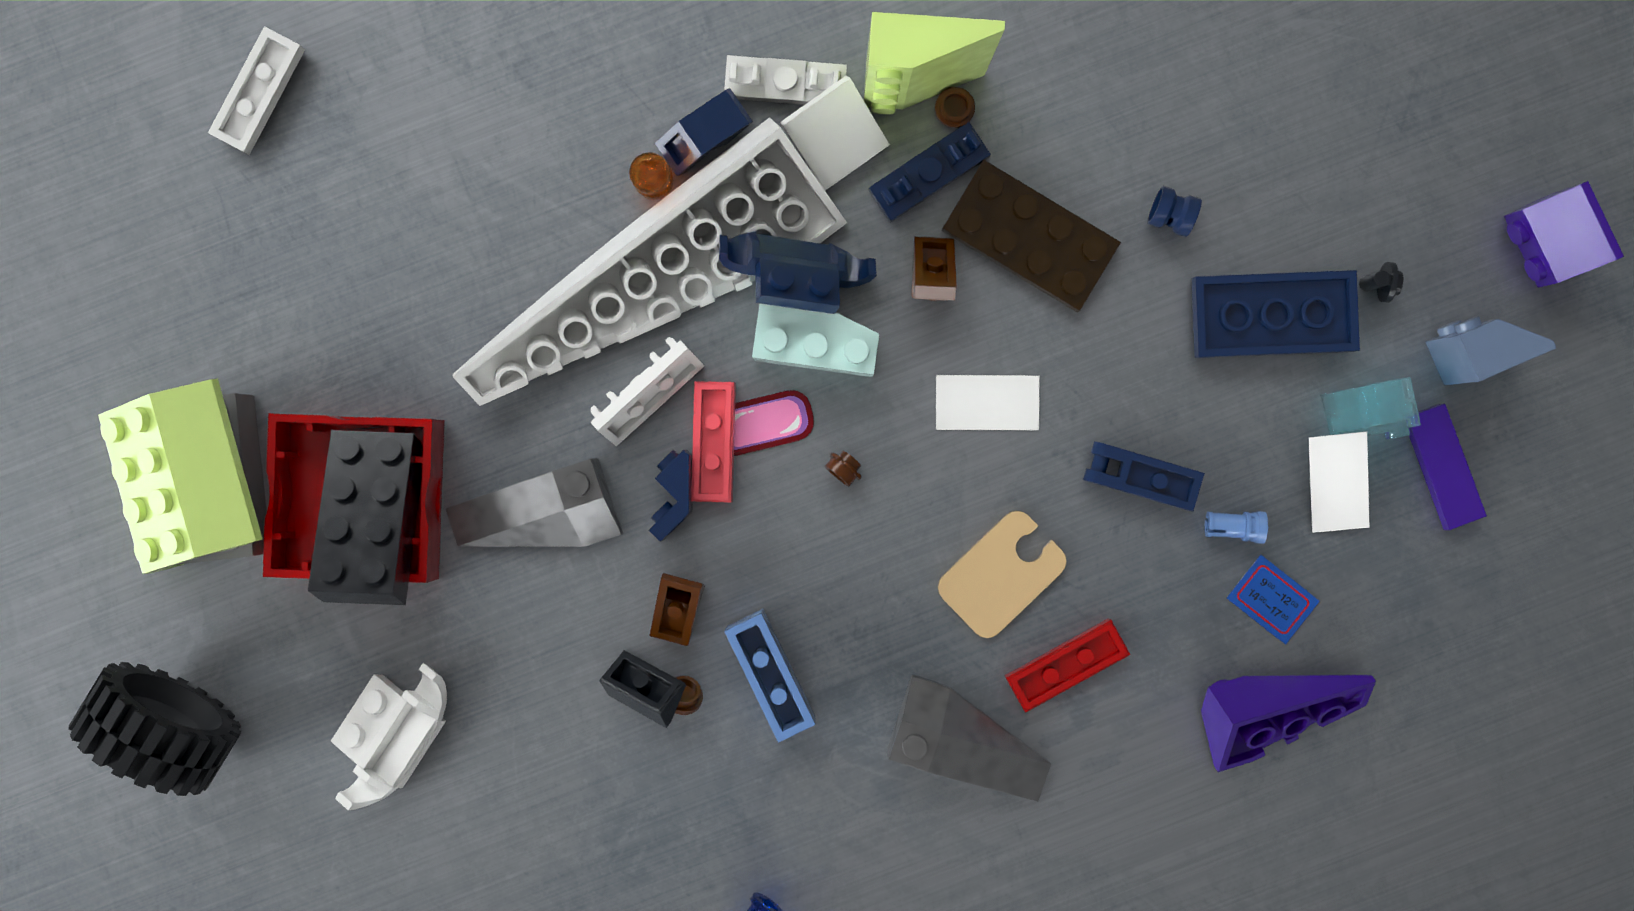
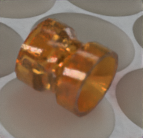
(646, 170)

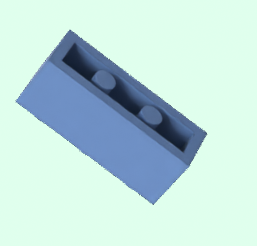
(770, 675)

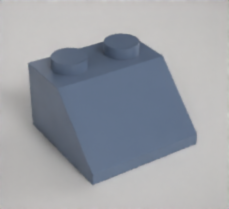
(1479, 349)

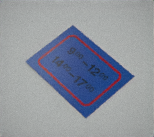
(1273, 599)

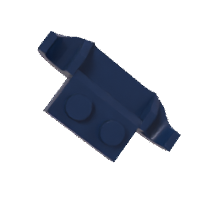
(795, 271)

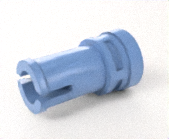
(1246, 526)

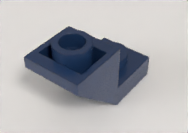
(703, 131)
(677, 480)

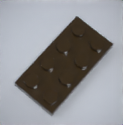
(1031, 236)

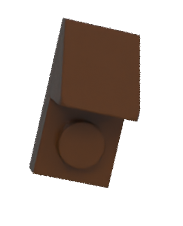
(934, 269)
(676, 609)

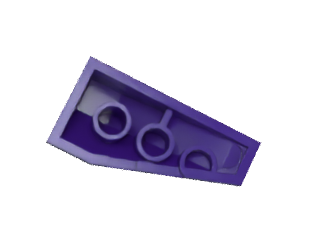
(1260, 710)

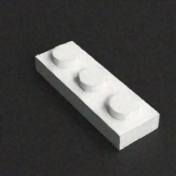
(256, 90)

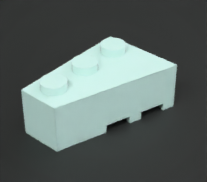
(814, 341)

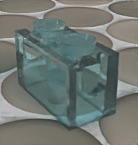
(1373, 408)

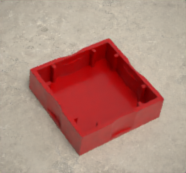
(296, 478)

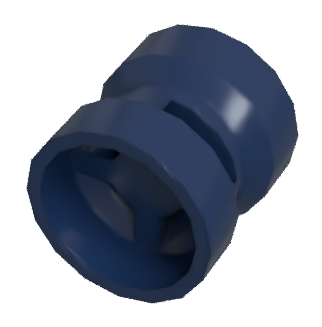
(1174, 211)

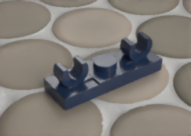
(929, 172)

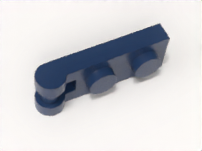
(1145, 477)

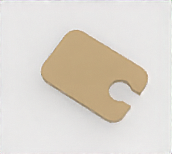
(991, 580)

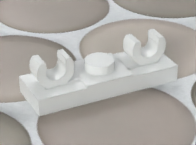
(780, 79)
(646, 392)

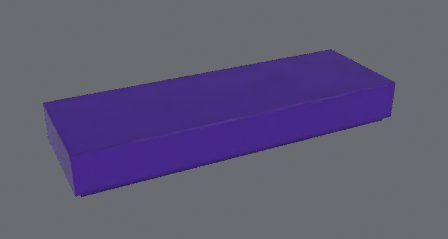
(1445, 468)

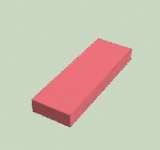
(713, 441)

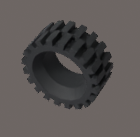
(154, 729)

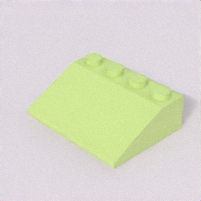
(923, 56)

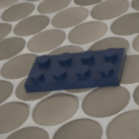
(1275, 314)

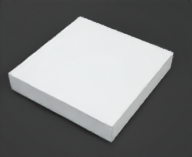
(835, 132)

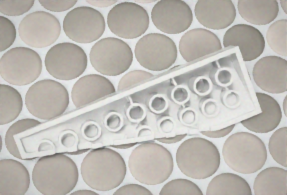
(660, 263)

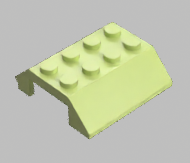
(179, 475)

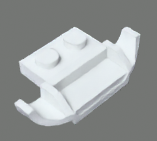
(389, 735)

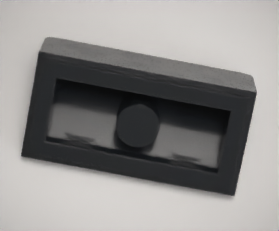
(643, 688)

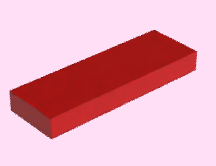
(1067, 665)

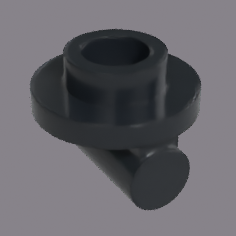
(1386, 281)

